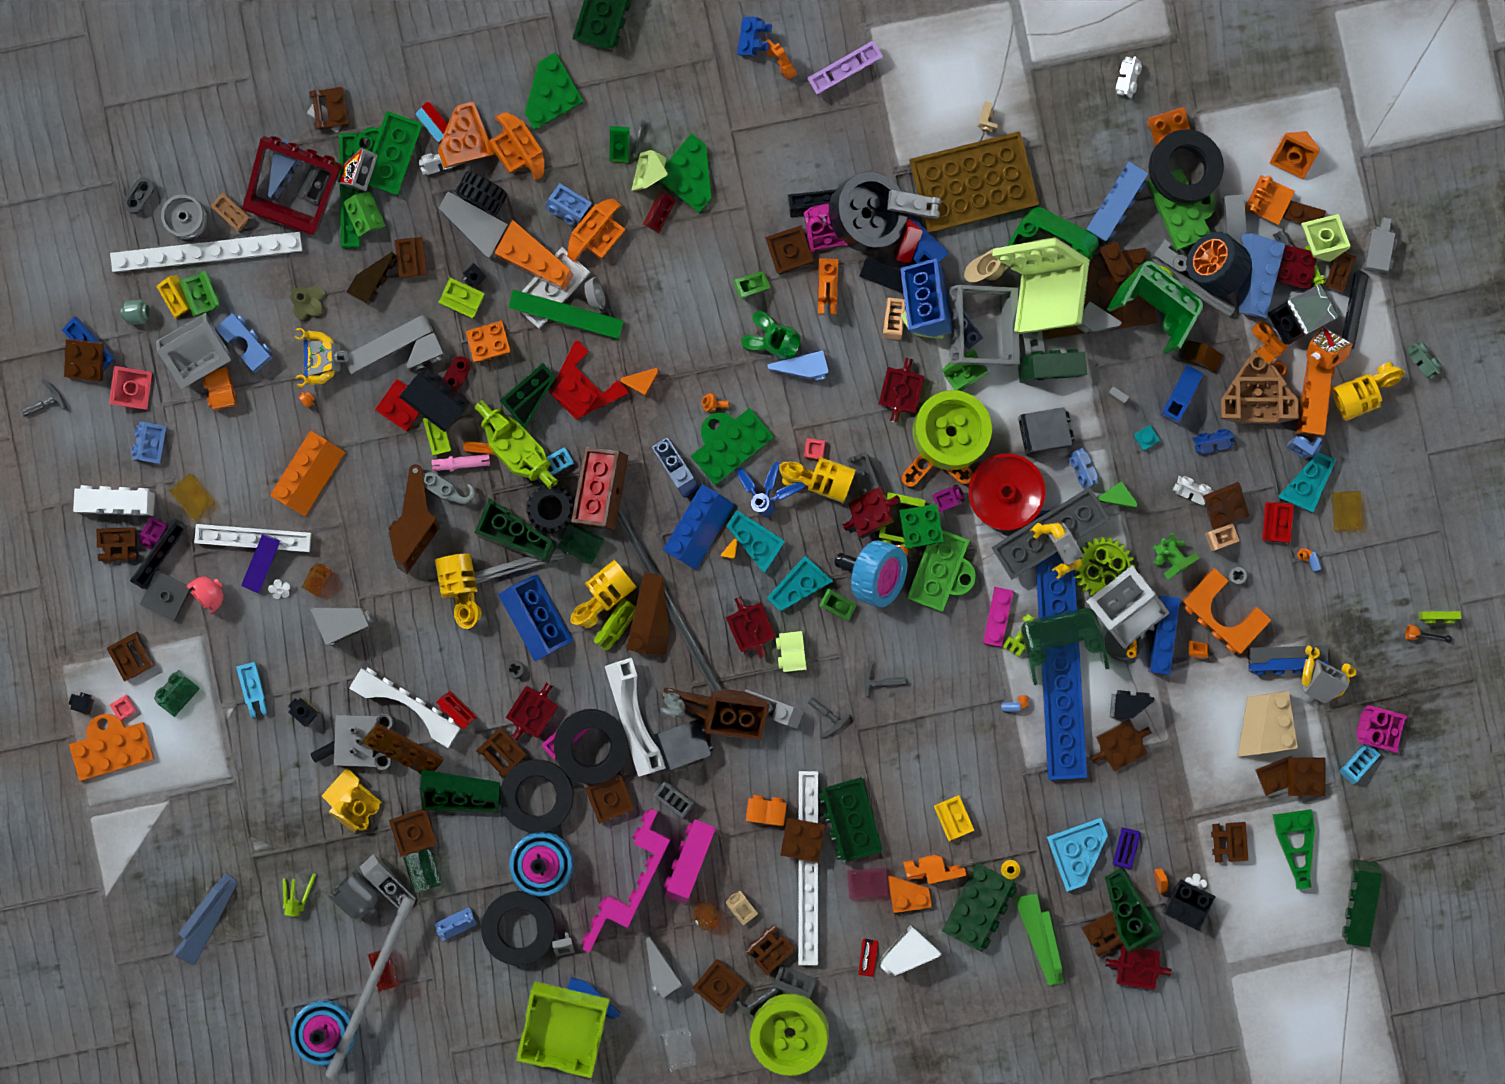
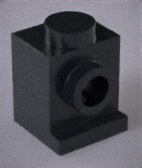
(309, 714)

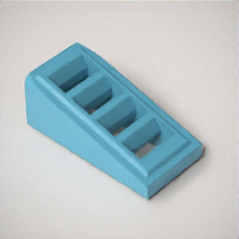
(569, 462)
(1349, 775)

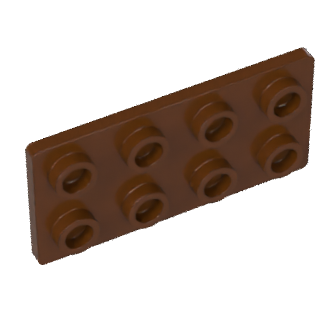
(402, 749)

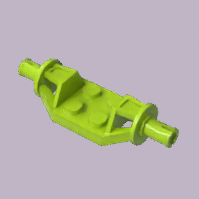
(515, 445)

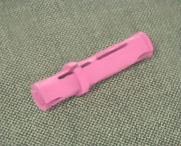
(460, 462)

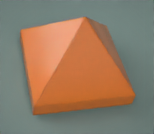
(1198, 649)

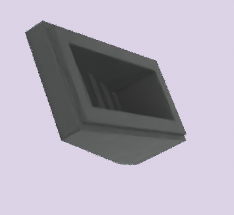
(688, 810)

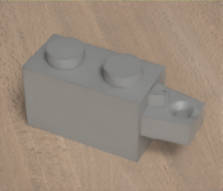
(1380, 248)

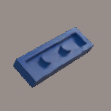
(77, 330)

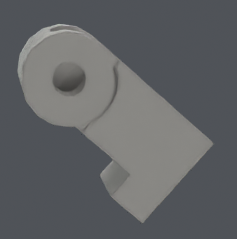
(1170, 258)

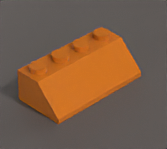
(307, 473)

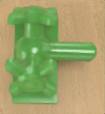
(1174, 556)

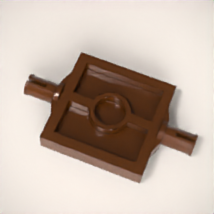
(1121, 745)

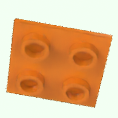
(1166, 123)
(1269, 199)
(488, 342)

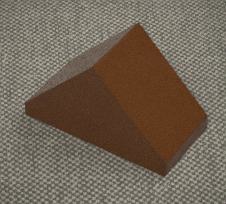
(1202, 355)

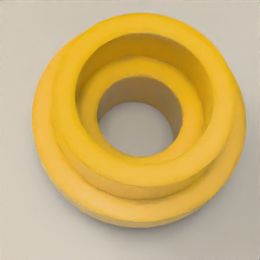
(1006, 864)

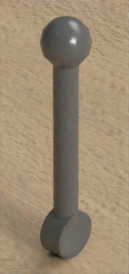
(634, 154)

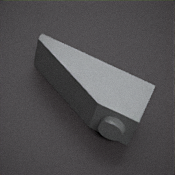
(662, 974)

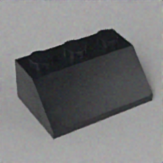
(435, 399)

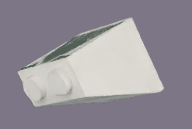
(908, 952)

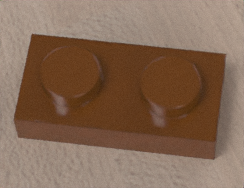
(1302, 213)
(1115, 262)
(1340, 272)

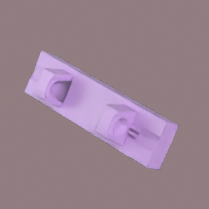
(845, 67)

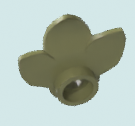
(309, 304)

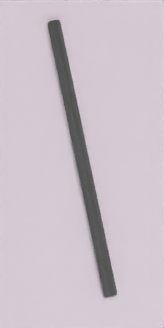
(670, 606)

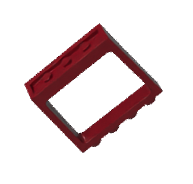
(280, 213)

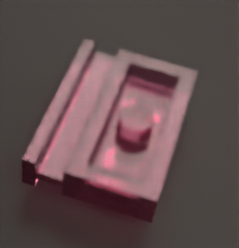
(867, 882)

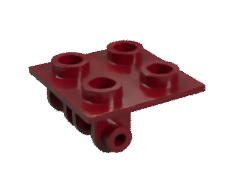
(1296, 267)

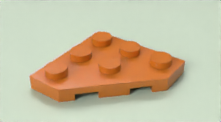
(464, 138)

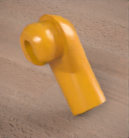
(1132, 649)

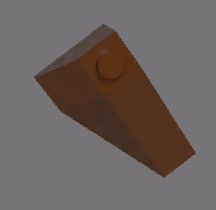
(650, 624)

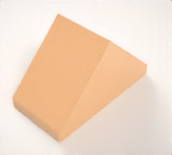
(1222, 537)

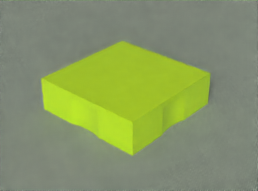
(562, 1029)

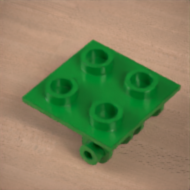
(921, 526)

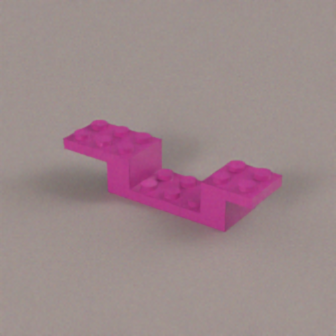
(617, 909)

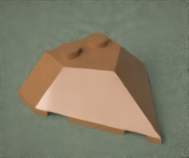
(1258, 395)

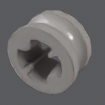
(1238, 581)

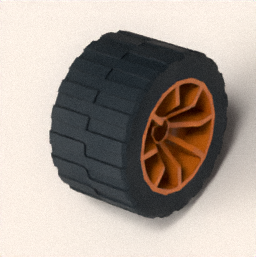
(1218, 263)

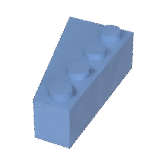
(1117, 202)
(1260, 284)

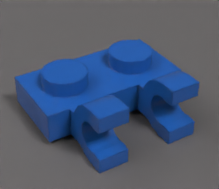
(749, 36)

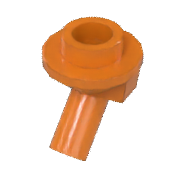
(710, 403)

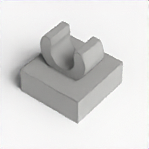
(563, 946)

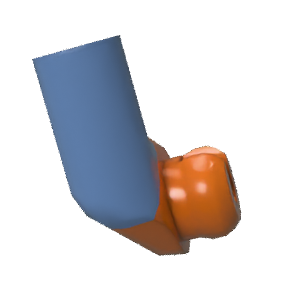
(1311, 557)
(1016, 706)

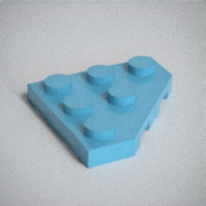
(1077, 851)

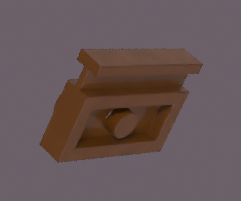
(410, 257)
(1273, 776)

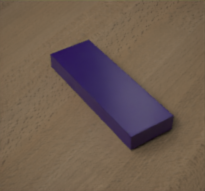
(260, 563)

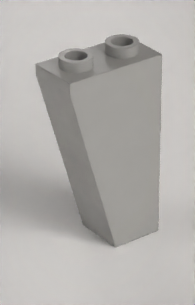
(475, 224)

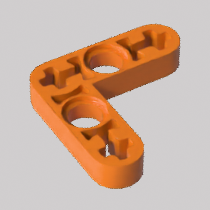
(917, 478)

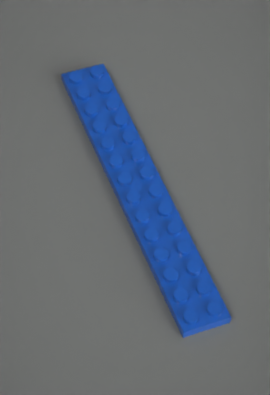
(1061, 677)

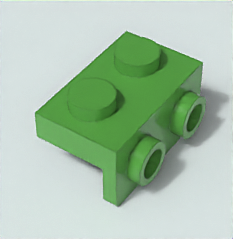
(364, 213)
(200, 293)
(963, 375)

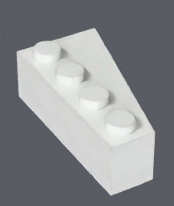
(114, 501)

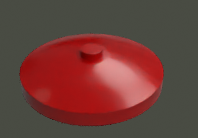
(1007, 492)

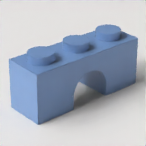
(256, 354)

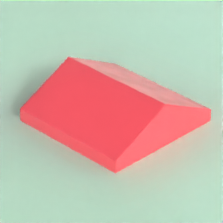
(130, 388)

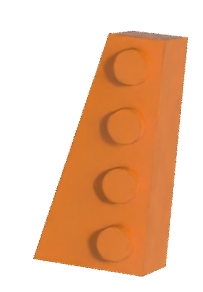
(530, 256)
(1315, 401)

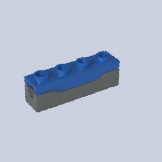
(1282, 659)

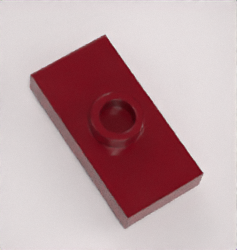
(659, 212)

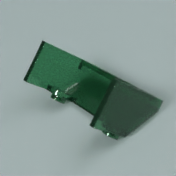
(1058, 631)

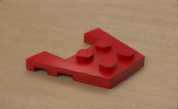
(574, 356)

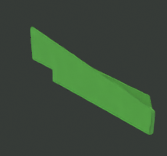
(1042, 936)

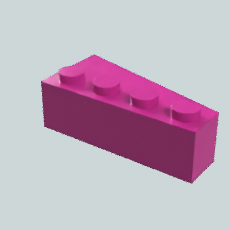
(689, 862)

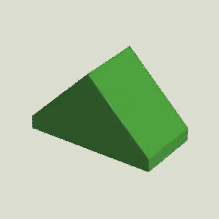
(1118, 496)

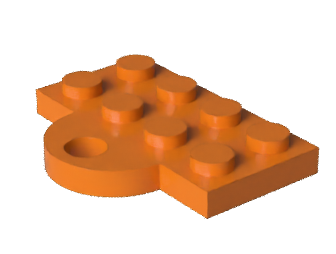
(110, 748)

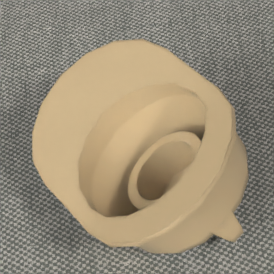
(984, 268)

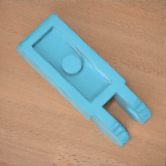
(251, 687)

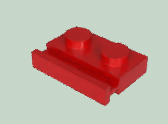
(574, 394)
(1277, 522)
(456, 709)

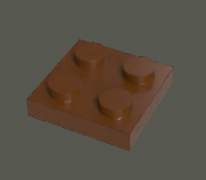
(789, 249)
(84, 359)
(1225, 505)
(1306, 776)
(609, 798)
(413, 832)
(802, 839)
(719, 985)

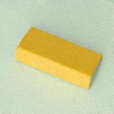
(174, 296)
(340, 786)

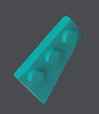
(1309, 483)
(755, 539)
(798, 584)

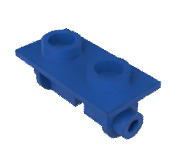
(1222, 438)

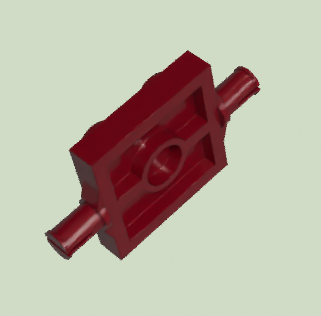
(901, 390)
(871, 512)
(750, 627)
(531, 711)
(1138, 968)

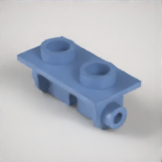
(1079, 460)
(455, 924)

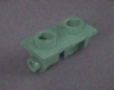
(1429, 364)

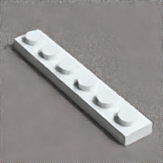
(250, 537)

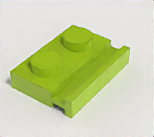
(461, 298)

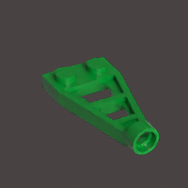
(1290, 822)

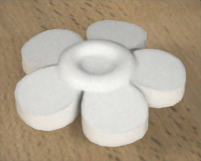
(279, 589)
(1195, 881)

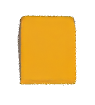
(730, 551)

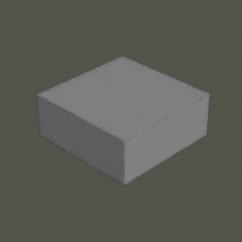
(1118, 395)

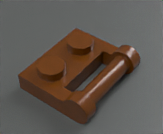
(335, 107)
(125, 659)
(506, 748)

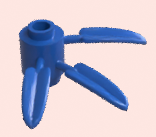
(761, 502)

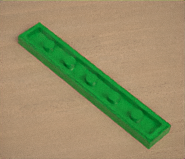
(349, 237)
(565, 314)

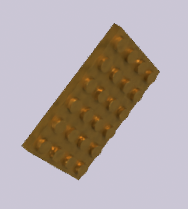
(975, 181)

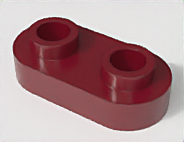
(457, 374)

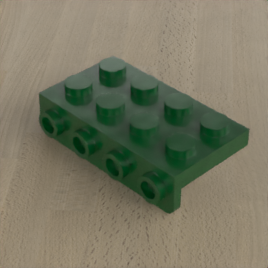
(601, 22)
(850, 820)
(980, 907)

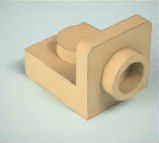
(987, 114)
(741, 907)

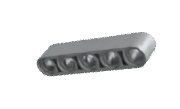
(388, 344)

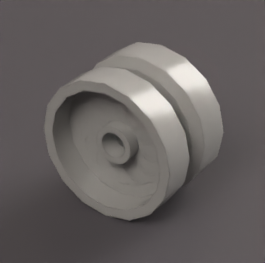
(195, 218)

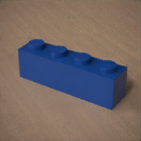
(1164, 637)

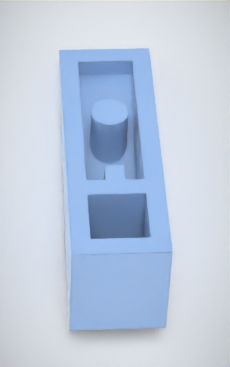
(804, 366)

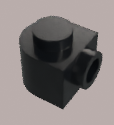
(473, 275)
(81, 703)

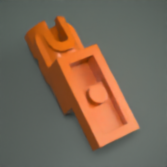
(827, 285)
(933, 869)

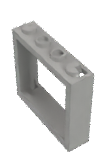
(1010, 338)

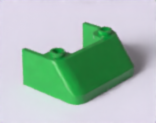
(1040, 218)
(1165, 294)

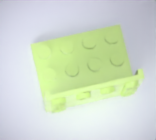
(1050, 283)

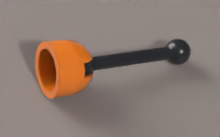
(1413, 633)

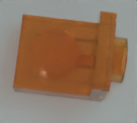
(317, 579)

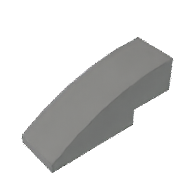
(1234, 216)

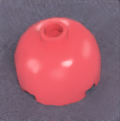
(207, 592)

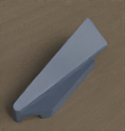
(203, 920)

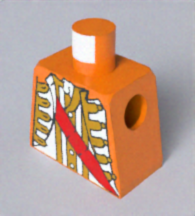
(1327, 349)

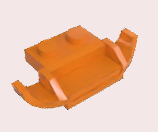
(517, 146)
(596, 231)

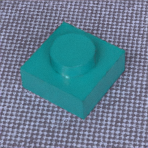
(1146, 437)

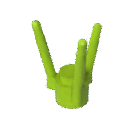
(291, 905)

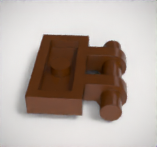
(116, 537)
(1236, 842)
(1100, 929)
(774, 954)

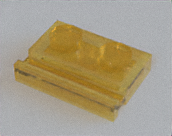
(192, 496)
(1347, 510)

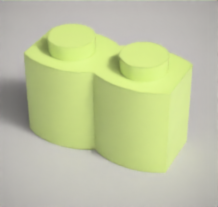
(791, 651)

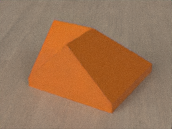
(1295, 153)

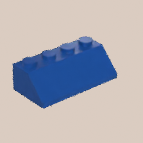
(926, 299)
(698, 527)
(535, 617)

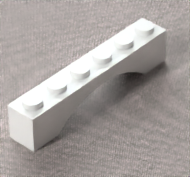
(623, 683)
(439, 727)

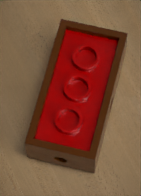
(599, 488)

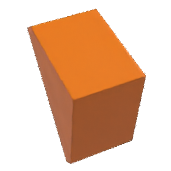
(641, 381)

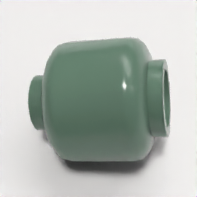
(135, 312)

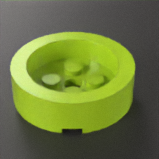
(963, 414)
(785, 1053)

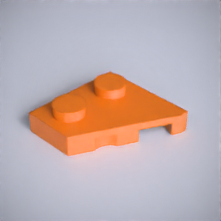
(908, 895)

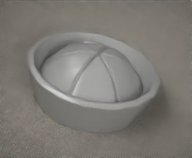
(595, 293)

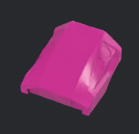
(819, 229)
(1380, 728)

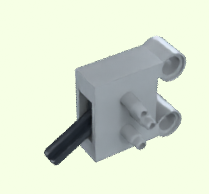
(348, 744)

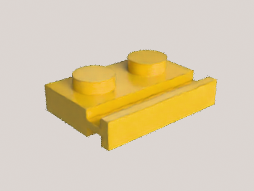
(953, 818)

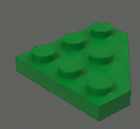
(550, 93)
(689, 173)

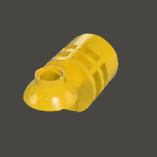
(1362, 393)
(819, 480)
(458, 581)
(604, 596)

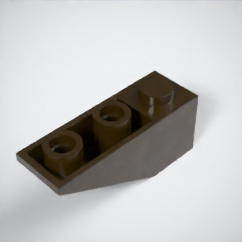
(367, 282)

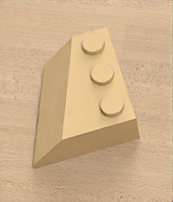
(1267, 725)

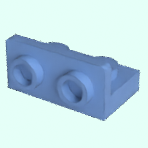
(567, 205)
(148, 442)
(1302, 448)

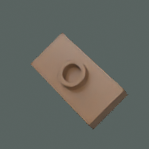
(230, 212)

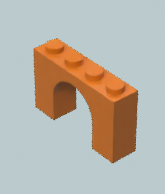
(1199, 603)

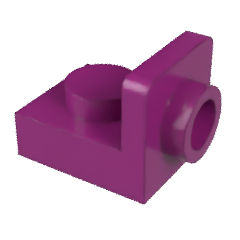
(948, 497)
(152, 532)

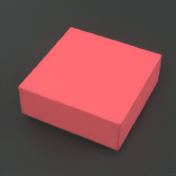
(814, 448)
(123, 707)

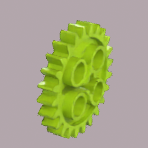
(1110, 552)

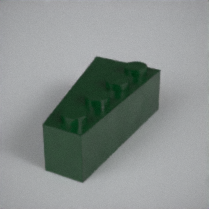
(507, 530)
(458, 793)
(1362, 903)

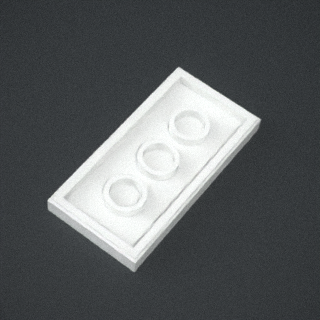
(543, 289)

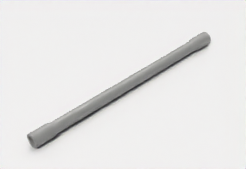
(337, 1061)

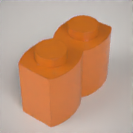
(220, 389)
(766, 811)

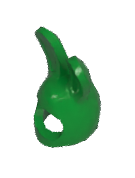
(778, 340)

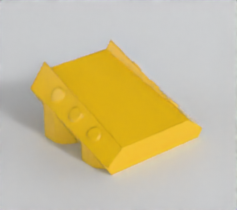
(355, 808)

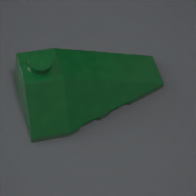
(1132, 919)

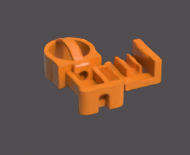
(784, 63)
(1274, 346)

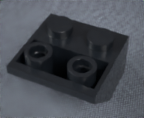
(1129, 706)
(1188, 904)

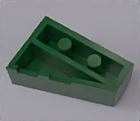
(1052, 365)
(527, 394)

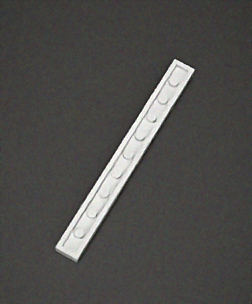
(206, 252)
(808, 876)

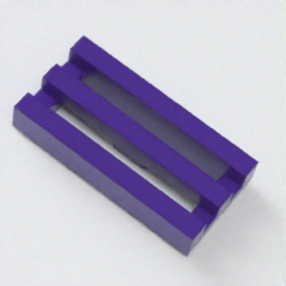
(1119, 845)

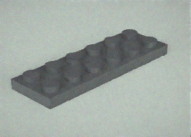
(1023, 551)

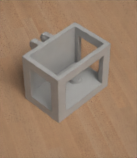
(193, 350)
(1128, 607)

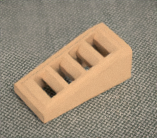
(893, 334)

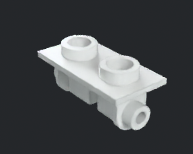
(1131, 68)
(431, 163)
(1186, 486)

